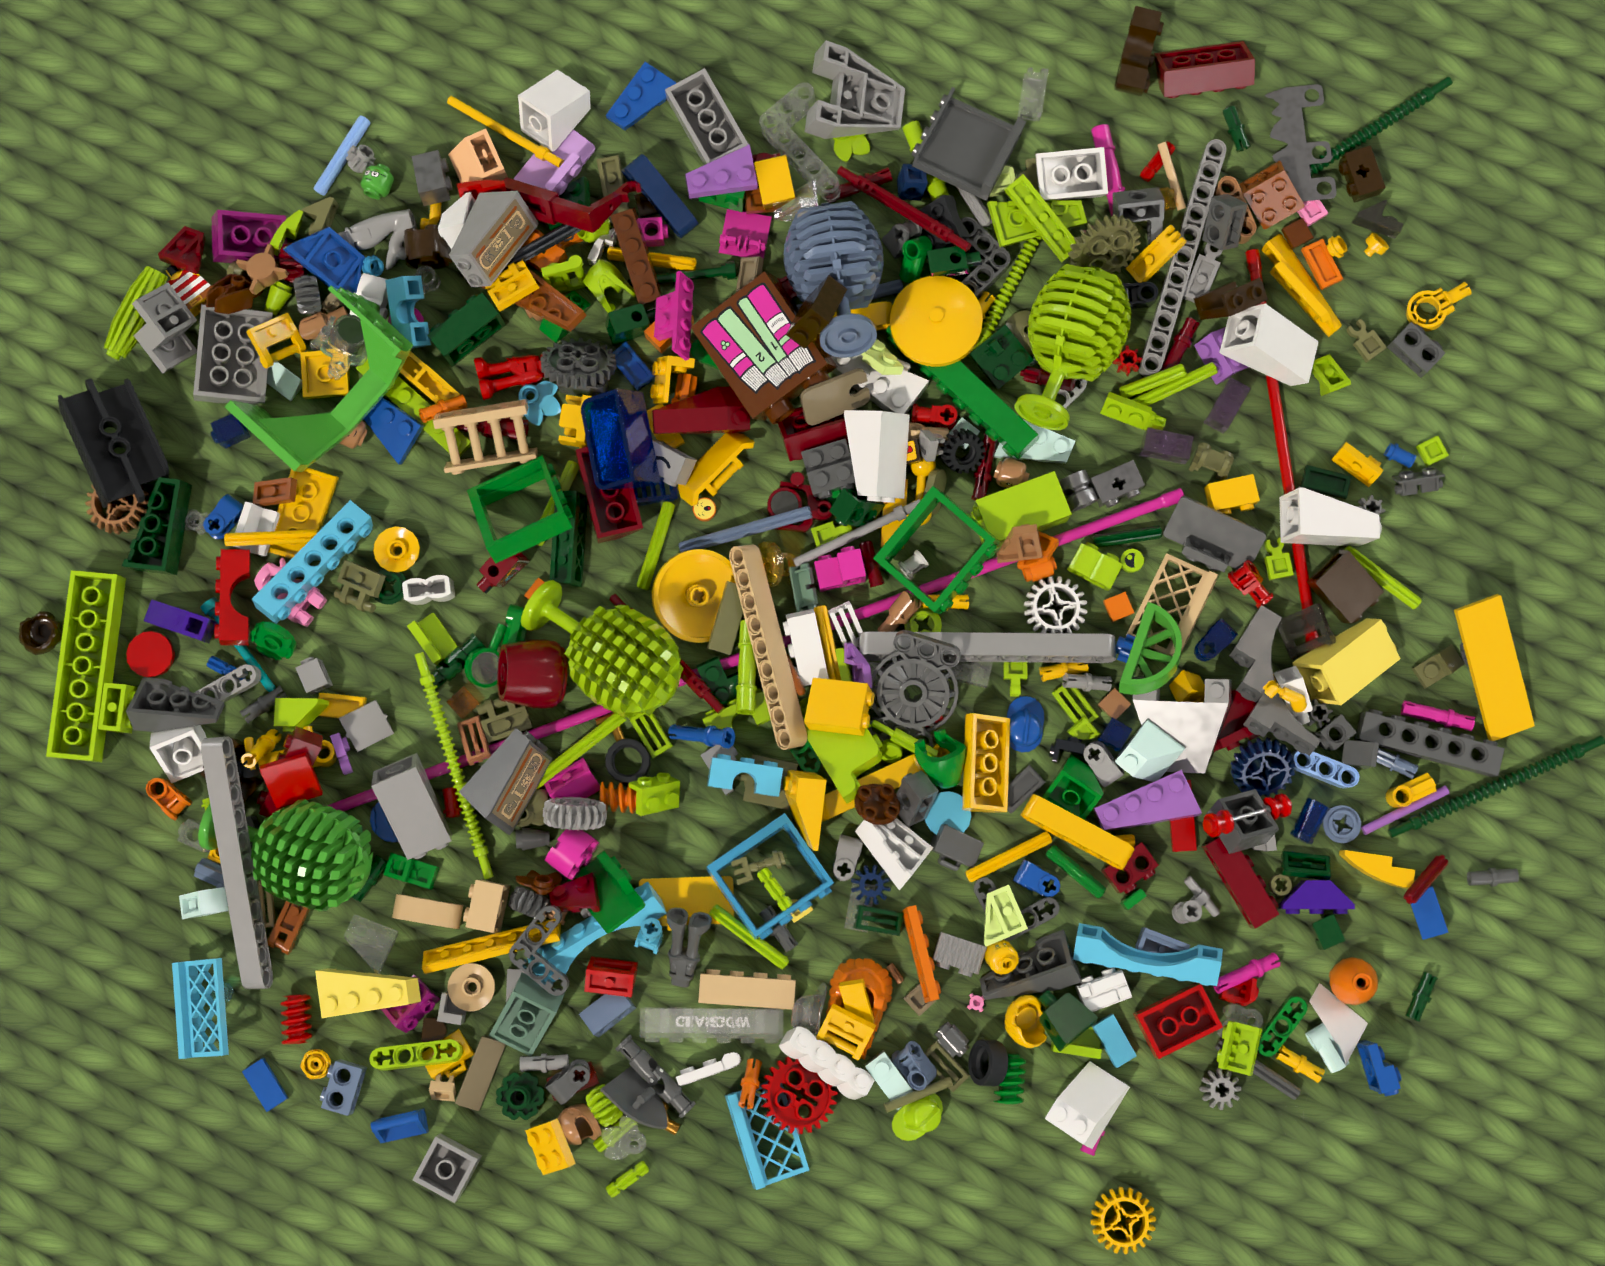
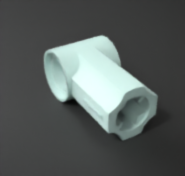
(1327, 1047)

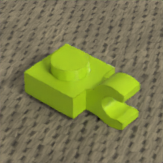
(827, 532)
(1015, 672)

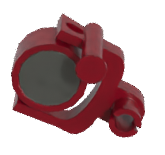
(787, 499)

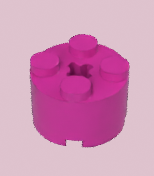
(572, 851)

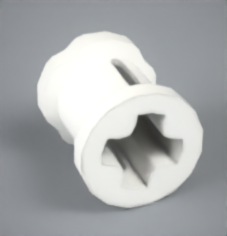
(913, 564)

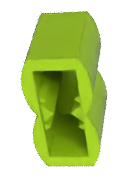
(1095, 566)

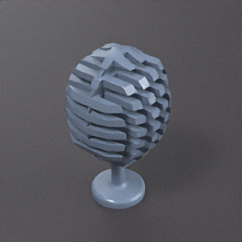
(846, 246)

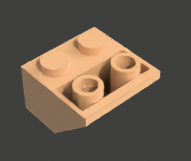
(477, 159)

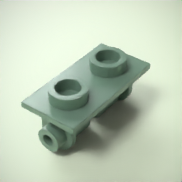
(801, 579)

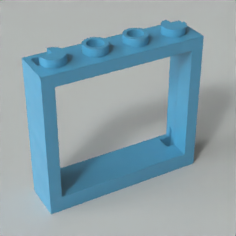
(751, 843)

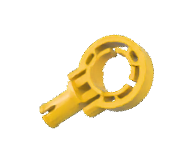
(1434, 298)

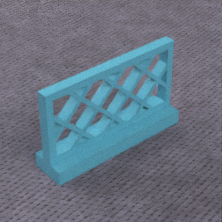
(190, 1008)
(749, 1146)

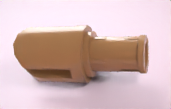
(311, 326)
(900, 611)

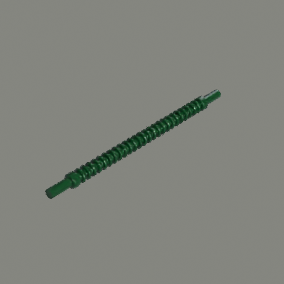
(1421, 98)
(1577, 750)

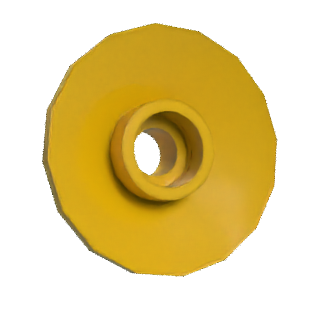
(387, 543)

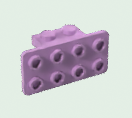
(573, 150)

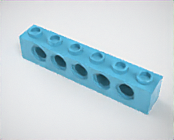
(299, 566)

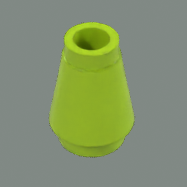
(277, 297)

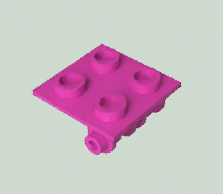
(744, 234)

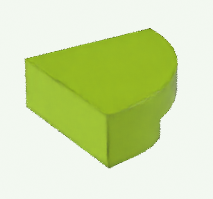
(1083, 730)

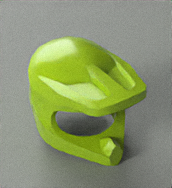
(604, 276)

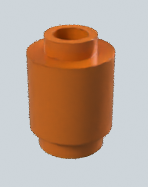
(1040, 571)

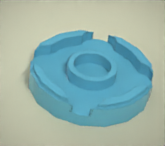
(948, 810)

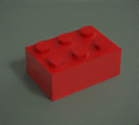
(1178, 1020)

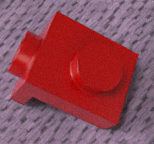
(1241, 994)

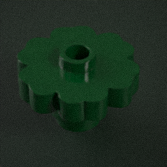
(508, 1098)

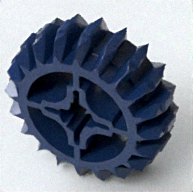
(1272, 773)

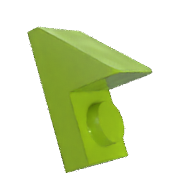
(1329, 375)

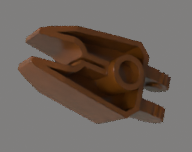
(231, 294)

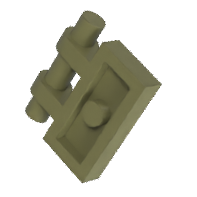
(361, 579)
(502, 725)

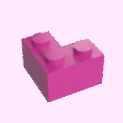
(840, 571)

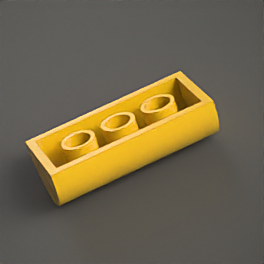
(986, 763)

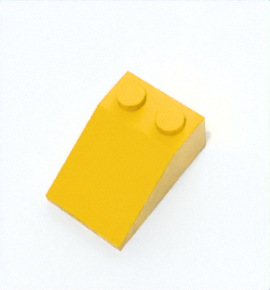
(806, 800)

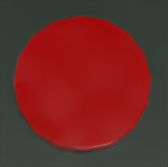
(150, 654)

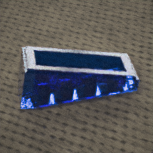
(656, 499)

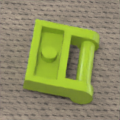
(557, 274)

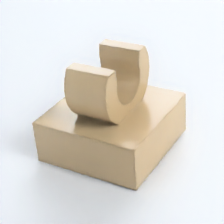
(443, 1090)

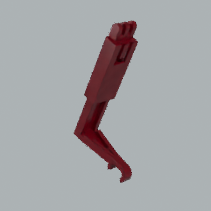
(549, 208)

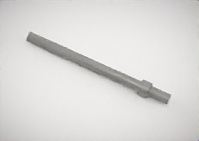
(898, 514)

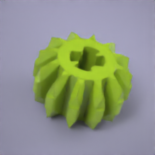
(602, 1107)

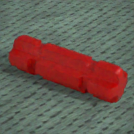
(1155, 164)

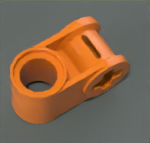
(171, 801)

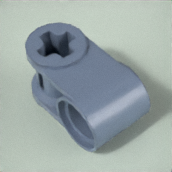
(915, 1067)

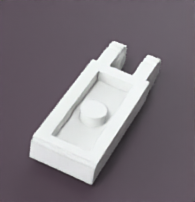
(709, 1068)

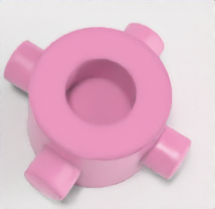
(976, 1002)

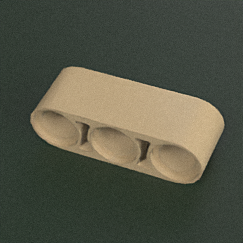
(427, 911)

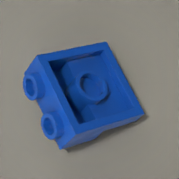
(1380, 1075)

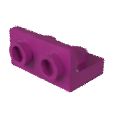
(407, 1016)

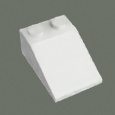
(1072, 174)
(1087, 1104)

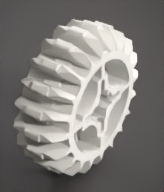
(1053, 596)

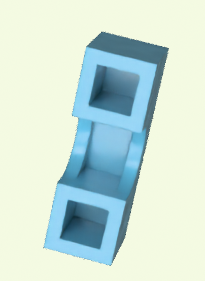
(402, 296)
(765, 776)

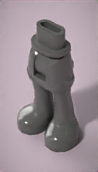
(681, 958)

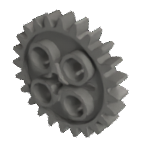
(578, 363)

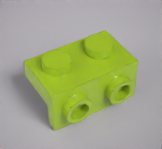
(656, 793)
(1239, 1048)

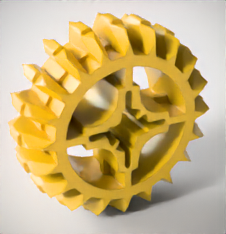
(1113, 1222)

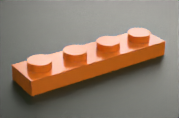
(919, 945)

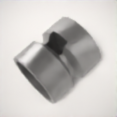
(1078, 490)

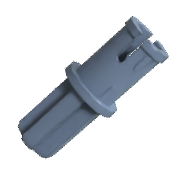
(1396, 763)

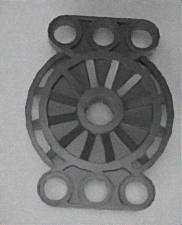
(918, 670)

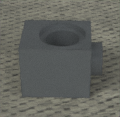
(1344, 731)

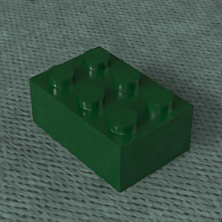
(466, 329)

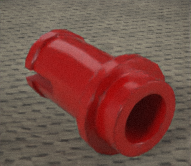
(451, 804)

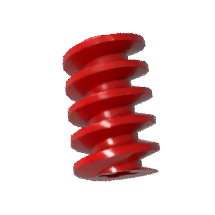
(296, 1019)

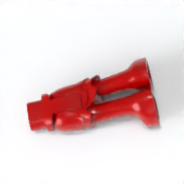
(524, 370)

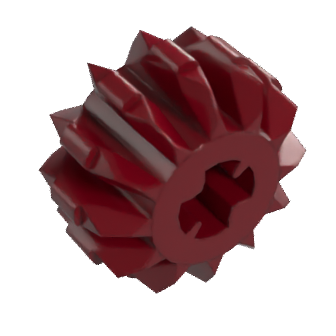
(293, 267)

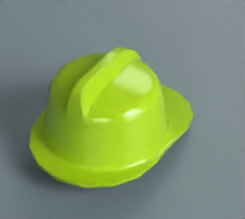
(918, 1118)

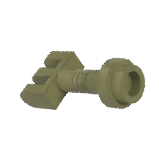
(747, 869)

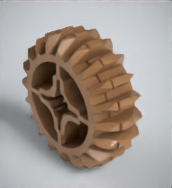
(115, 512)

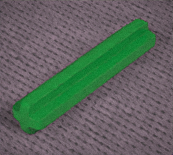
(1075, 871)

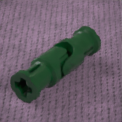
(449, 667)

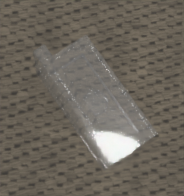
(804, 197)

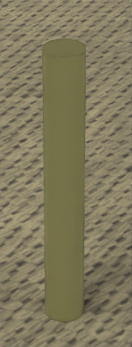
(918, 1094)

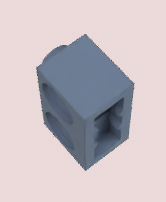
(349, 1089)

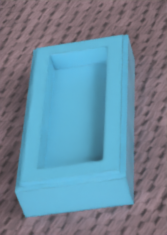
(1114, 1040)

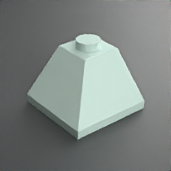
(1149, 753)

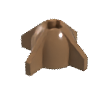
(262, 270)

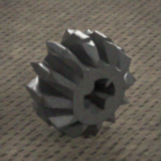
(307, 294)
(527, 902)

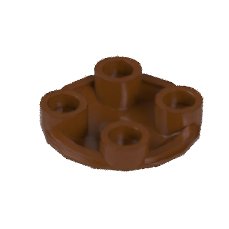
(877, 803)

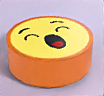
(705, 509)

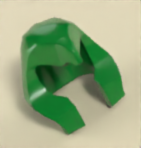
(945, 770)

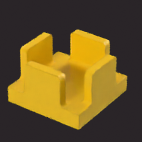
(572, 422)

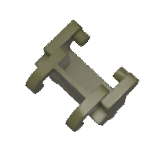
(1213, 460)

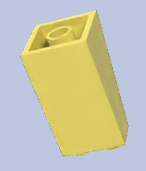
(1348, 665)

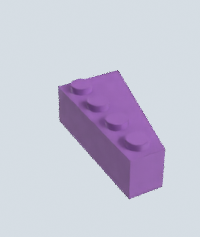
(1154, 803)

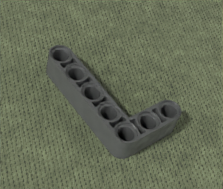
(987, 256)

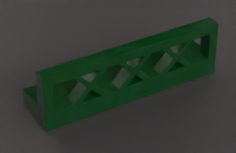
(569, 546)

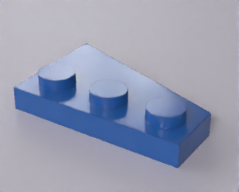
(640, 97)
(394, 428)

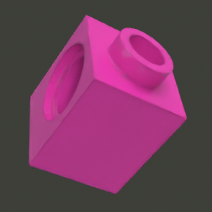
(656, 223)

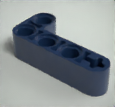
(660, 195)

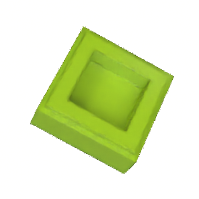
(1432, 451)

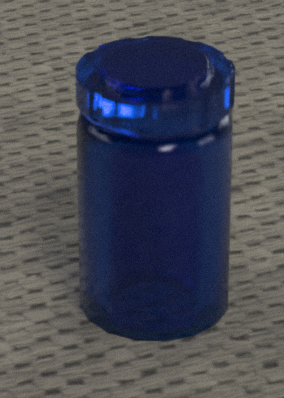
(1309, 821)

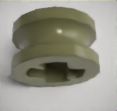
(1287, 884)

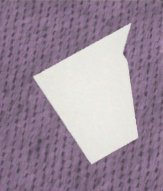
(1340, 1020)

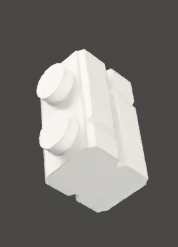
(1103, 990)

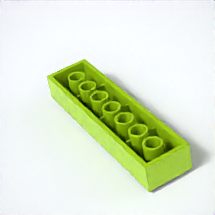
(85, 664)

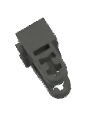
(1141, 206)

